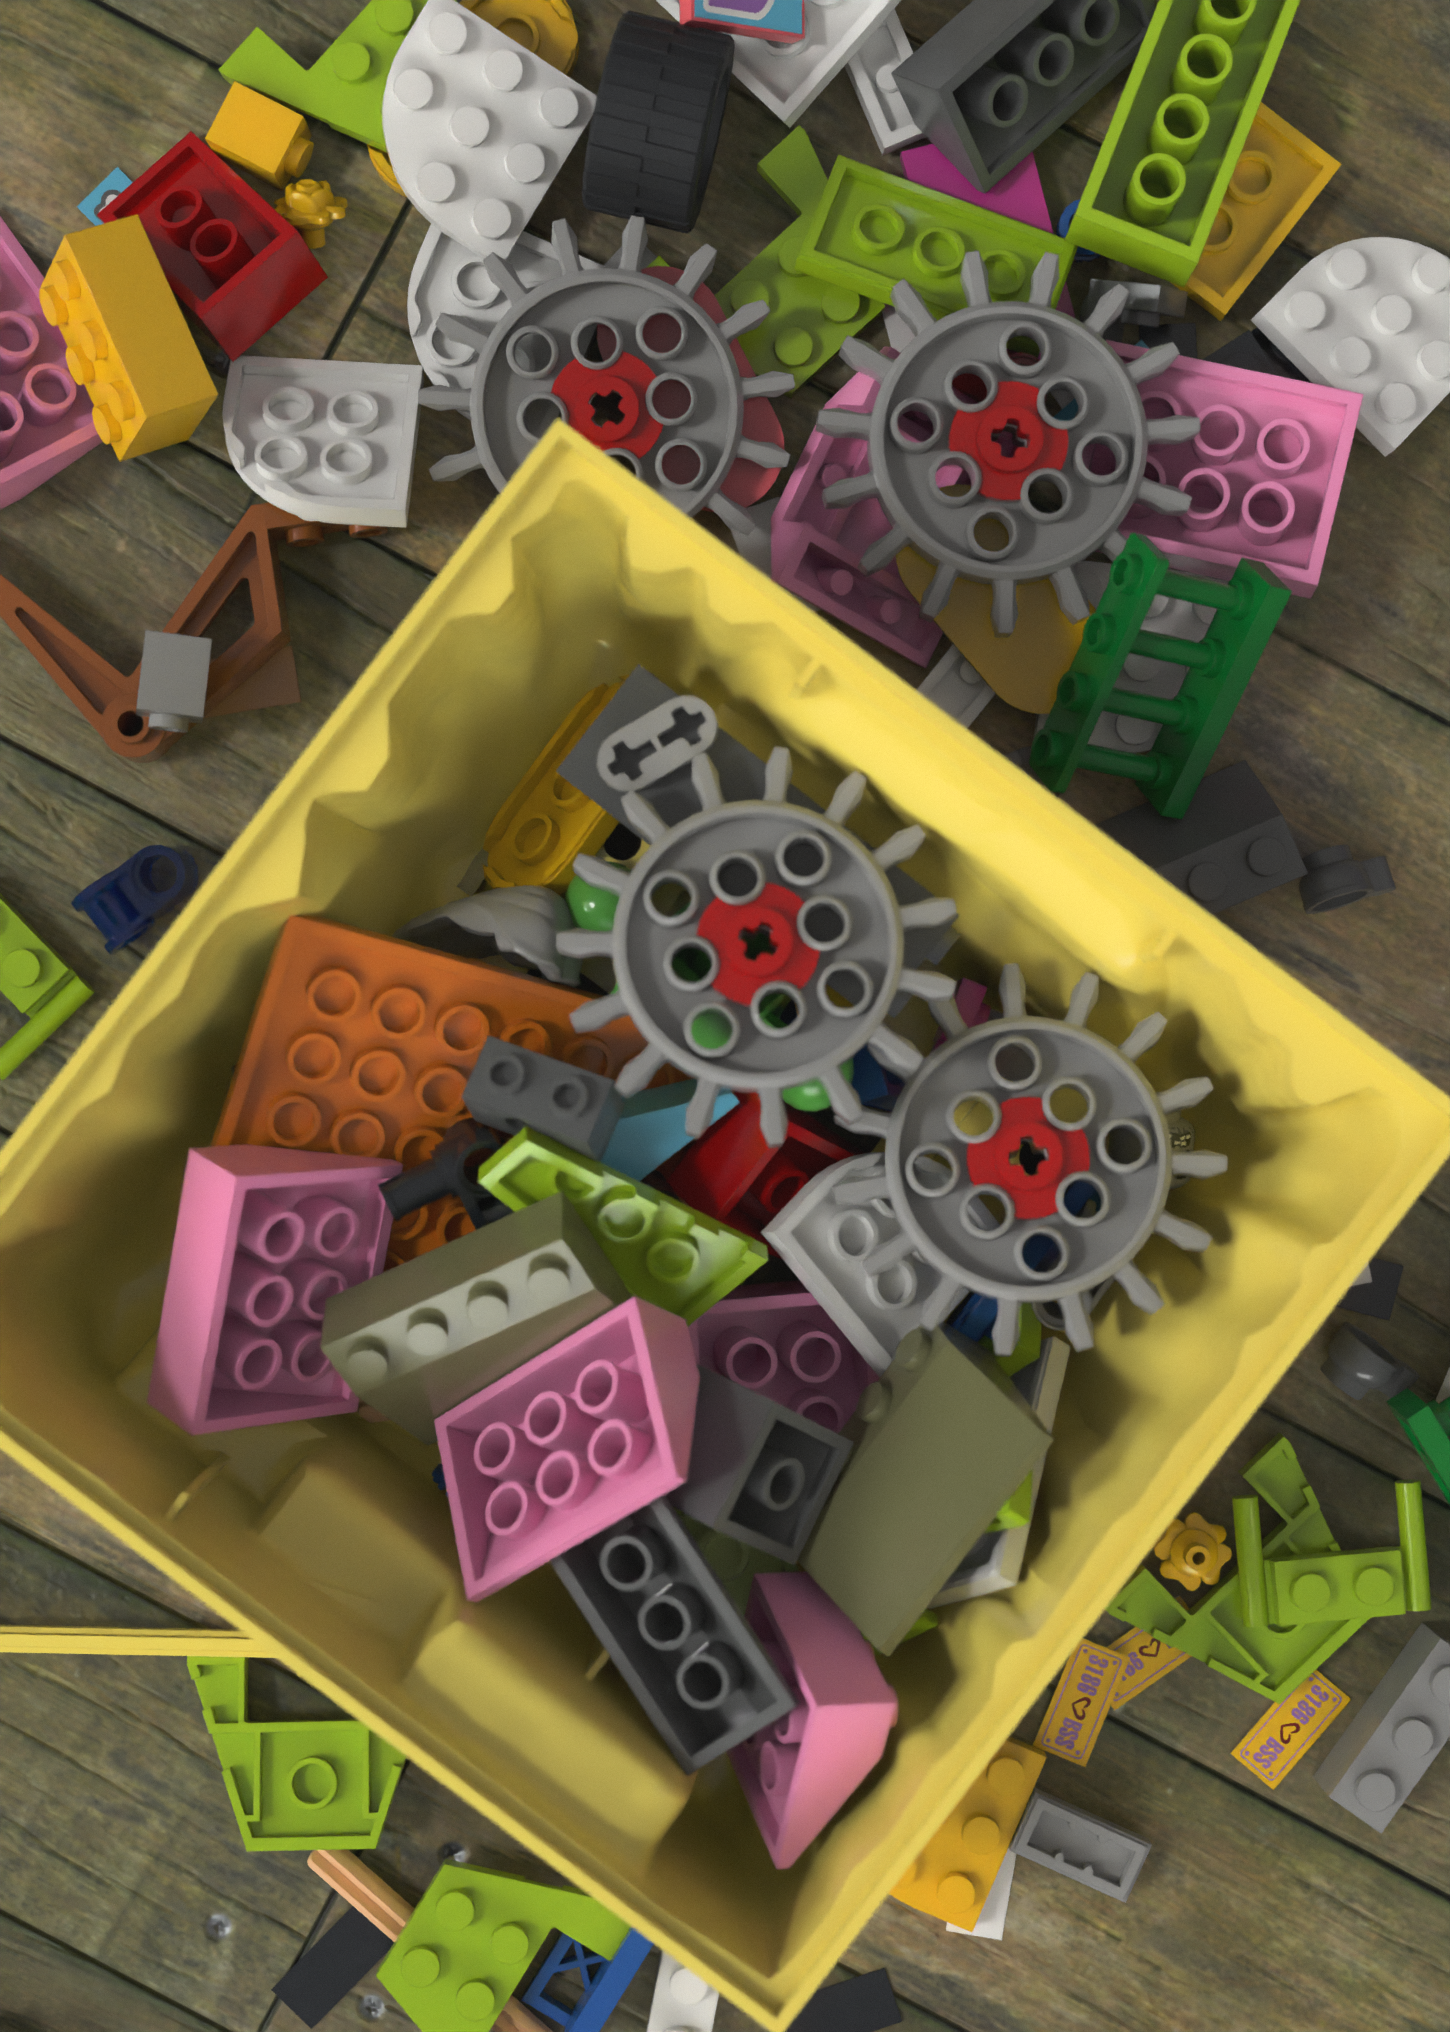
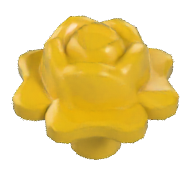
(311, 209)
(1192, 1551)

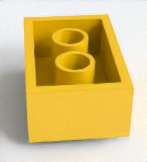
(126, 338)

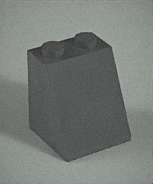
(757, 1468)

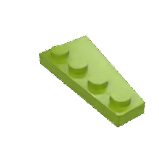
(652, 1240)

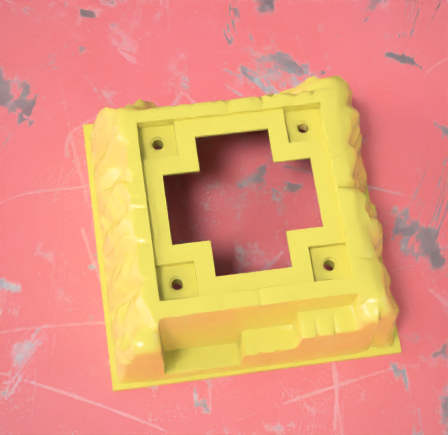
(331, 1525)

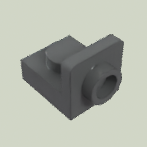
(1142, 307)

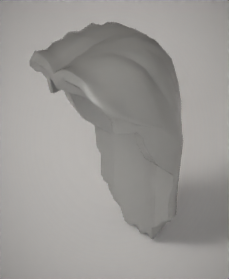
(505, 922)

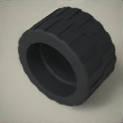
(657, 121)

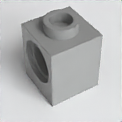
(173, 680)

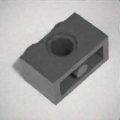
(528, 1089)

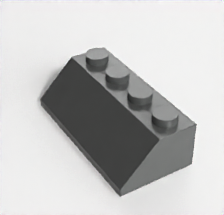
(1014, 74)
(1224, 846)
(675, 1633)

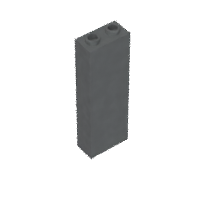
(740, 780)

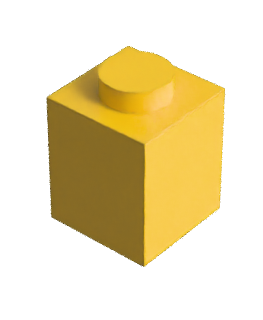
(260, 137)

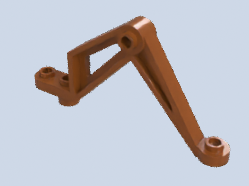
(110, 697)

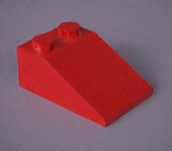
(219, 245)
(742, 1180)

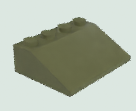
(469, 1313)
(926, 1475)

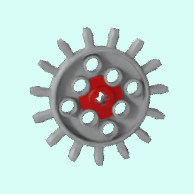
(623, 302)
(964, 435)
(756, 1055)
(1089, 1248)

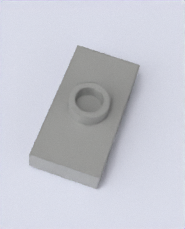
(1080, 1845)

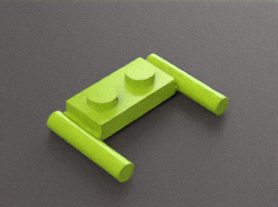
(36, 983)
(1336, 1582)

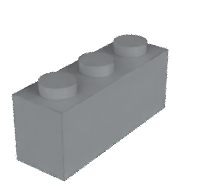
(1393, 1733)

